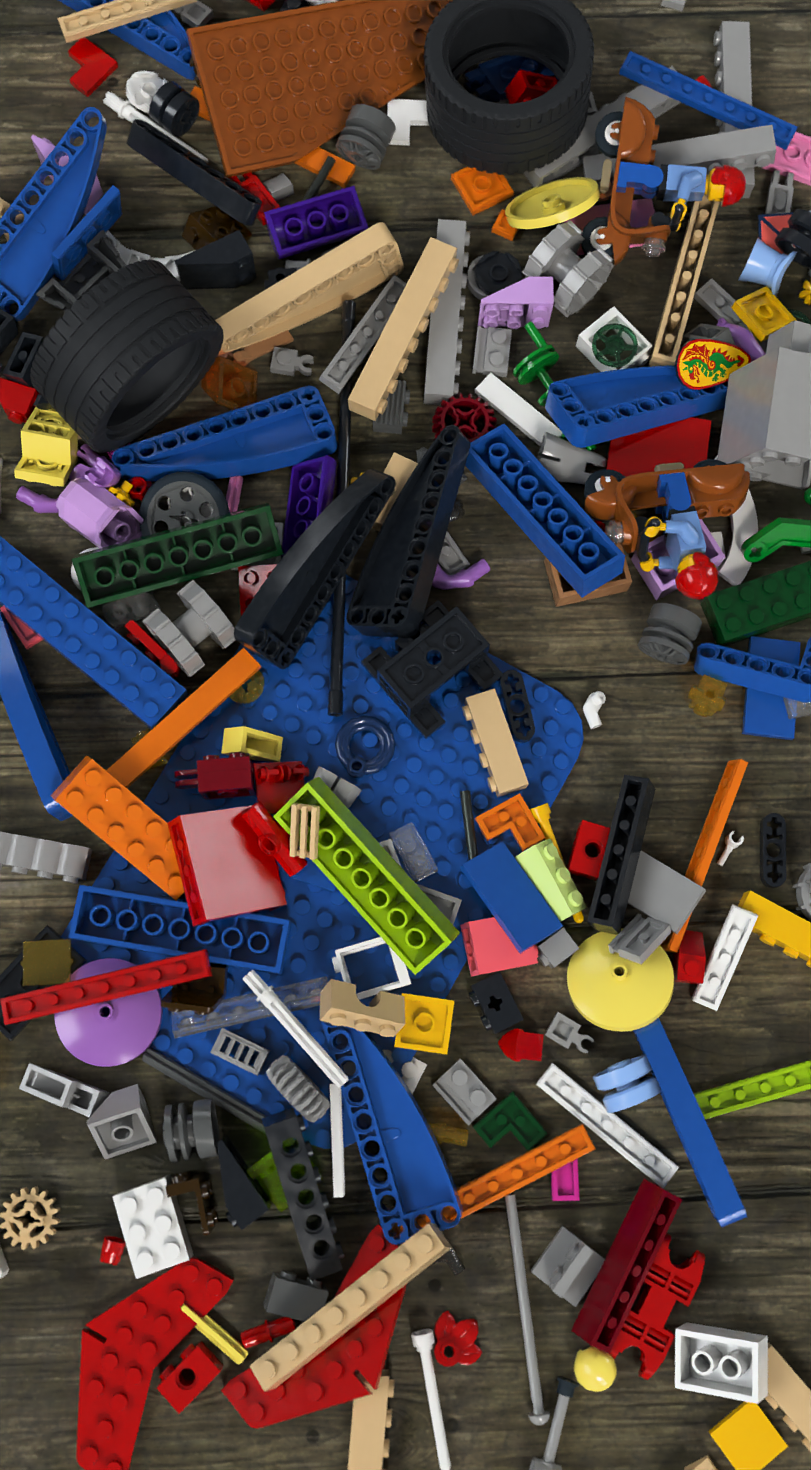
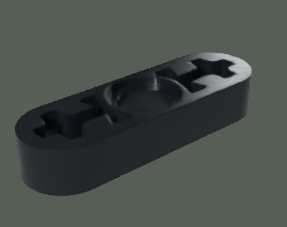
(527, 722)
(765, 832)

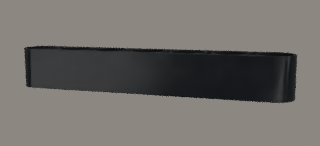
(194, 172)

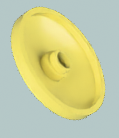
(552, 203)
(614, 1000)

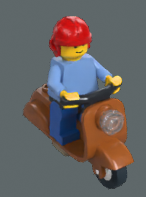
(629, 139)
(682, 499)

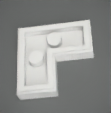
(404, 114)

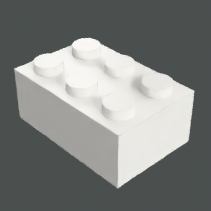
(152, 1227)
(721, 1362)

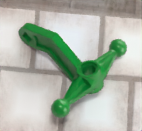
(778, 533)

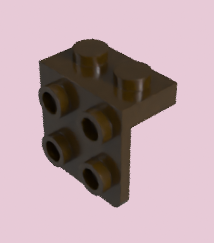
(211, 225)
(198, 995)
(186, 1182)

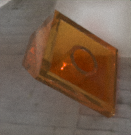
(230, 384)

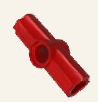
(273, 838)

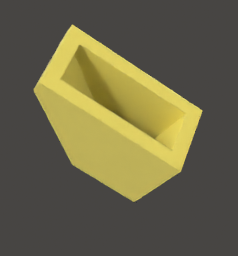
(253, 743)

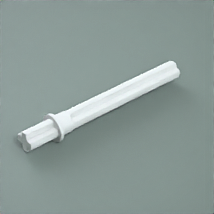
(127, 111)
(295, 1028)

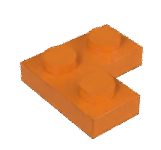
(514, 816)

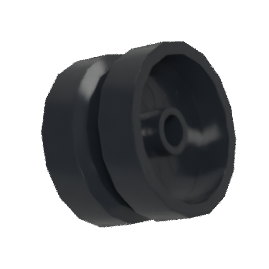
(797, 237)

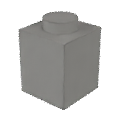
(556, 948)

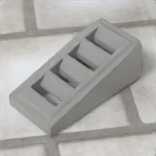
(260, 1060)

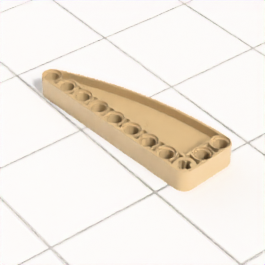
(314, 289)

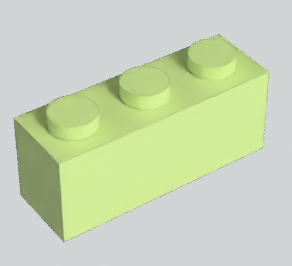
(551, 879)

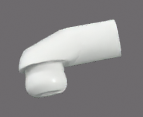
(592, 707)

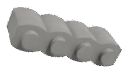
(44, 857)

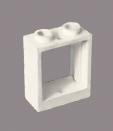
(612, 316)
(400, 967)

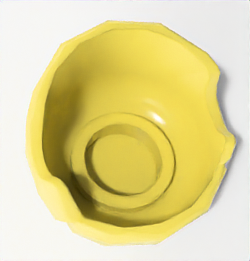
(594, 1369)

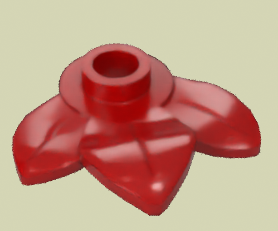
(459, 1337)

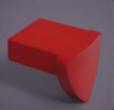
(522, 1045)

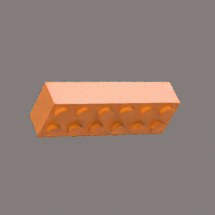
(122, 823)

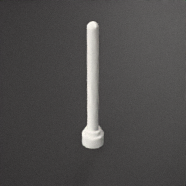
(423, 1342)

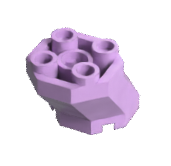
(98, 514)

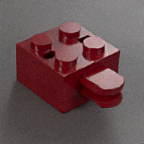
(220, 777)

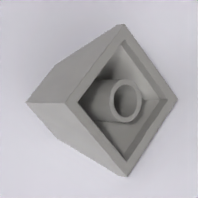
(122, 1123)

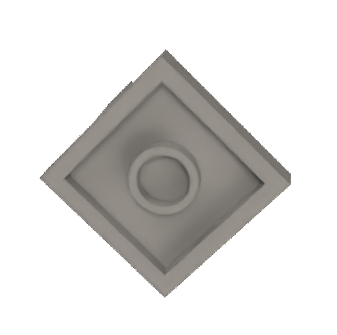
(568, 1266)

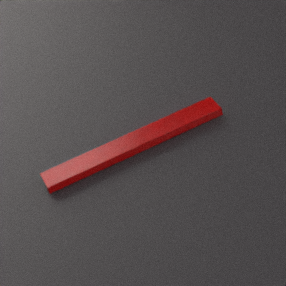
(106, 987)

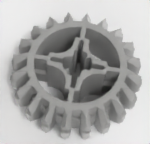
(298, 1088)

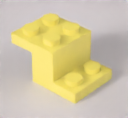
(47, 449)

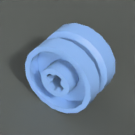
(629, 1088)

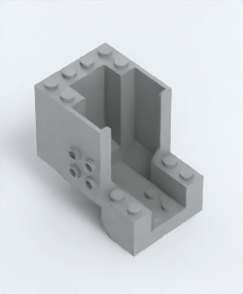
(770, 411)

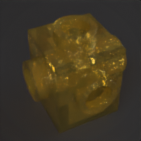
(707, 696)

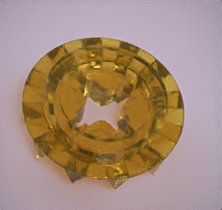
(254, 690)

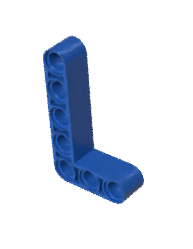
(756, 671)

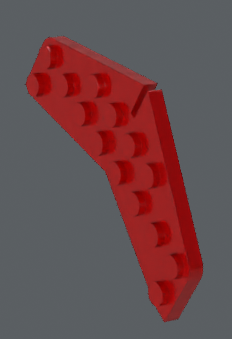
(119, 1370)
(331, 1374)

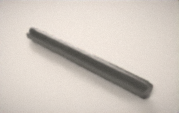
(204, 1088)

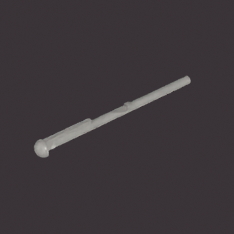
(538, 1415)

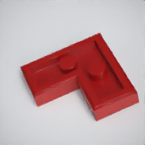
(95, 66)

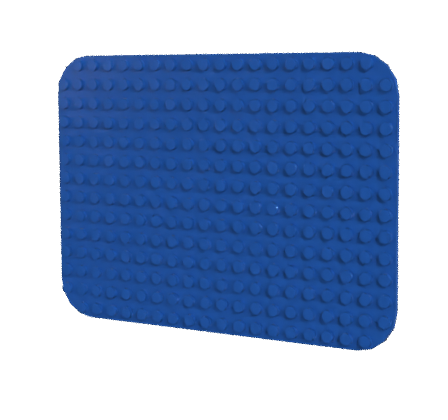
(415, 787)

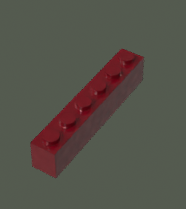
(626, 1266)

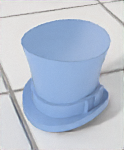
(766, 266)

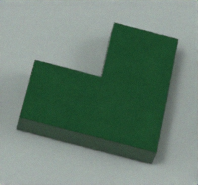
(511, 1116)

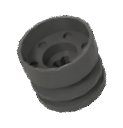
(365, 136)
(670, 633)
(191, 1130)

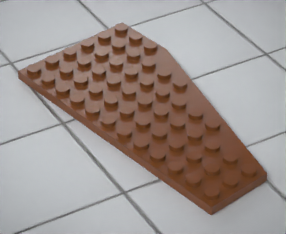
(291, 76)

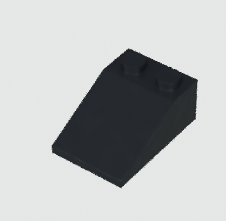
(218, 264)
(242, 1194)

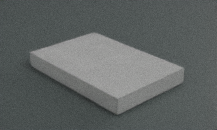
(663, 893)

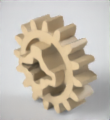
(27, 1230)

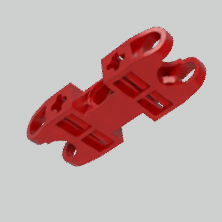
(655, 1307)

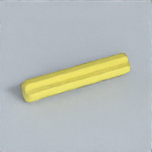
(218, 1336)

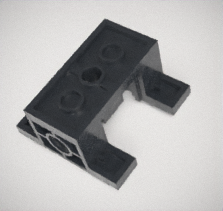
(412, 680)

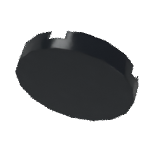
(497, 272)

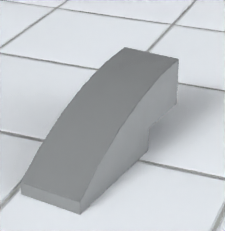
(62, 1090)

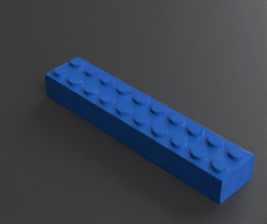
(86, 639)

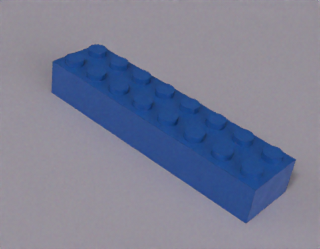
(544, 510)
(167, 929)

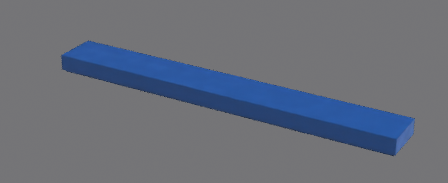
(704, 97)

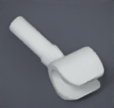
(730, 845)

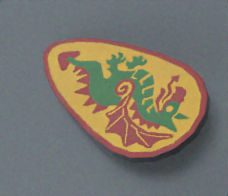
(708, 363)

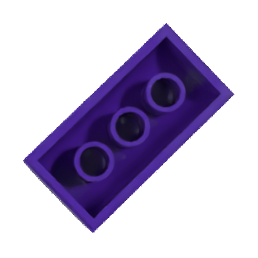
(315, 222)
(308, 496)

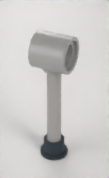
(566, 1390)

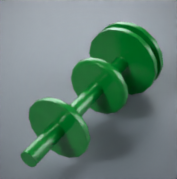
(538, 364)

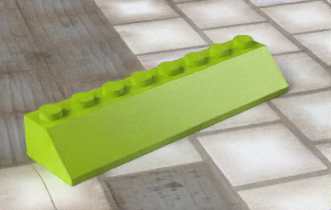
(372, 879)

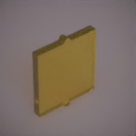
(46, 962)

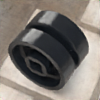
(174, 109)

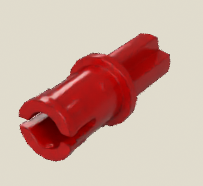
(267, 1331)

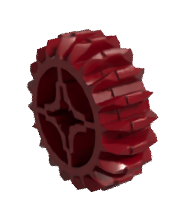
(473, 411)

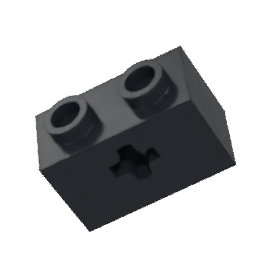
(508, 1011)

